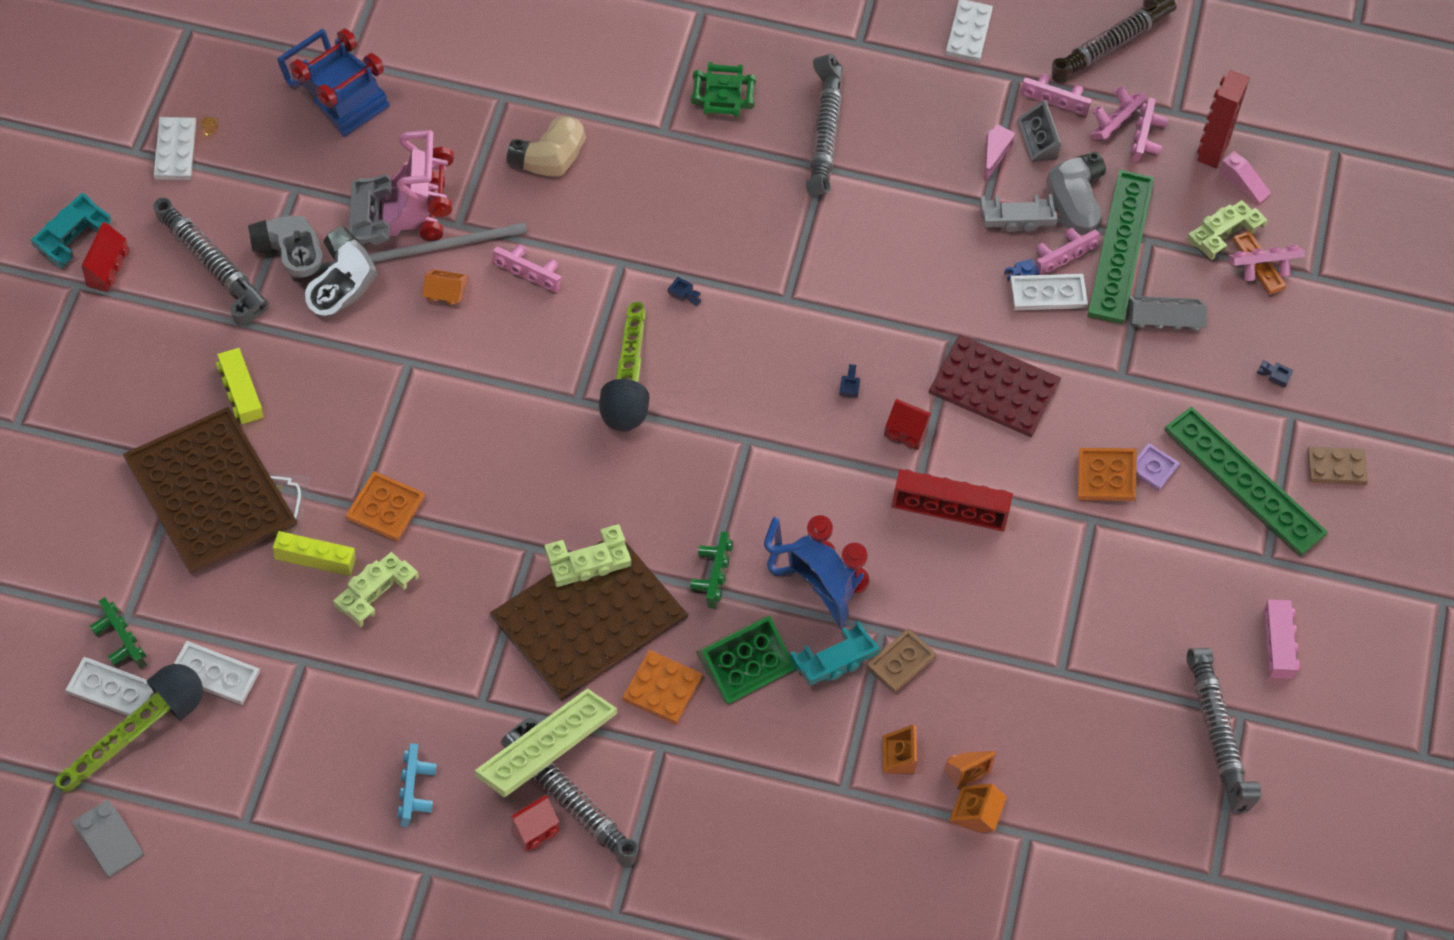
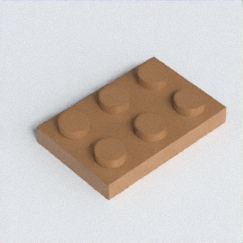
(1337, 465)
(901, 660)

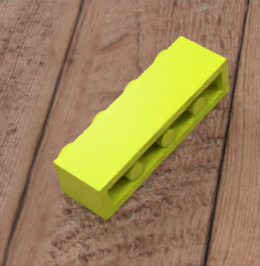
(240, 386)
(314, 553)

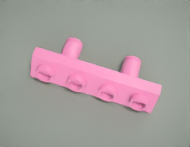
(1057, 97)
(1123, 112)
(1141, 142)
(1076, 248)
(1258, 255)
(517, 265)

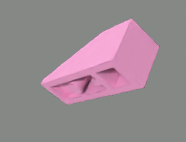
(998, 144)
(1243, 176)

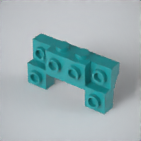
(66, 227)
(836, 659)

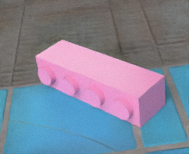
(1280, 639)

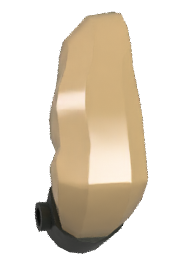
(553, 152)

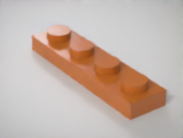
(1264, 270)

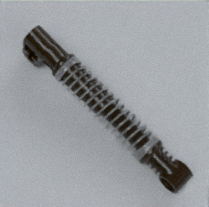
(1140, 21)

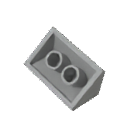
(1040, 133)

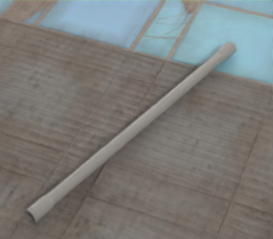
(511, 230)

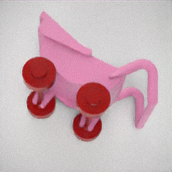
(419, 190)

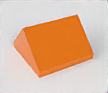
(900, 751)

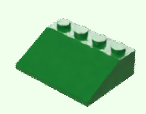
(746, 659)

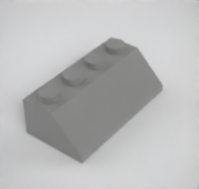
(1167, 312)

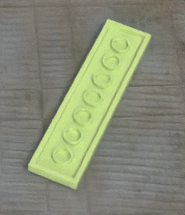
(545, 742)

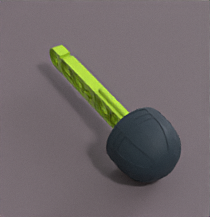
(625, 401)
(175, 689)

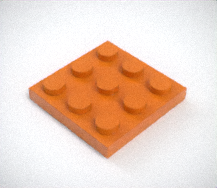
(1107, 474)
(385, 506)
(662, 687)

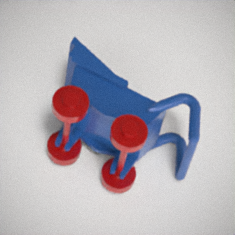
(339, 80)
(820, 565)

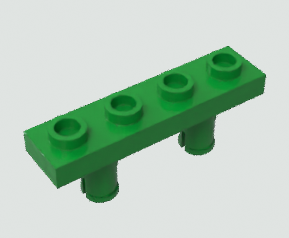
(718, 576)
(129, 648)

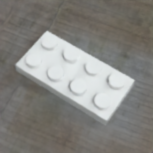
(969, 30)
(175, 148)
(1048, 292)
(219, 673)
(108, 687)

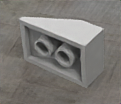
(107, 838)

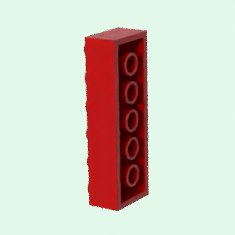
(1222, 118)
(952, 500)

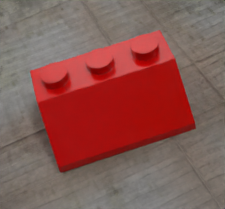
(104, 258)

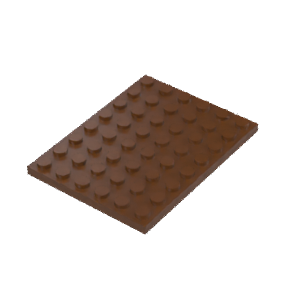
(209, 490)
(587, 625)

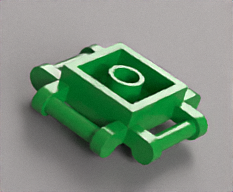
(723, 90)

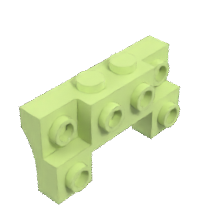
(1222, 225)
(589, 561)
(371, 584)

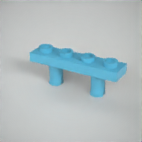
(409, 802)

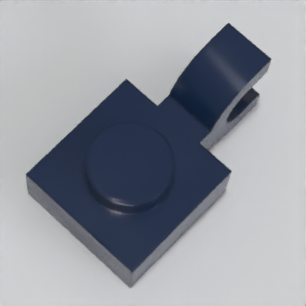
(683, 289)
(1278, 374)
(850, 384)

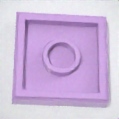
(1155, 467)

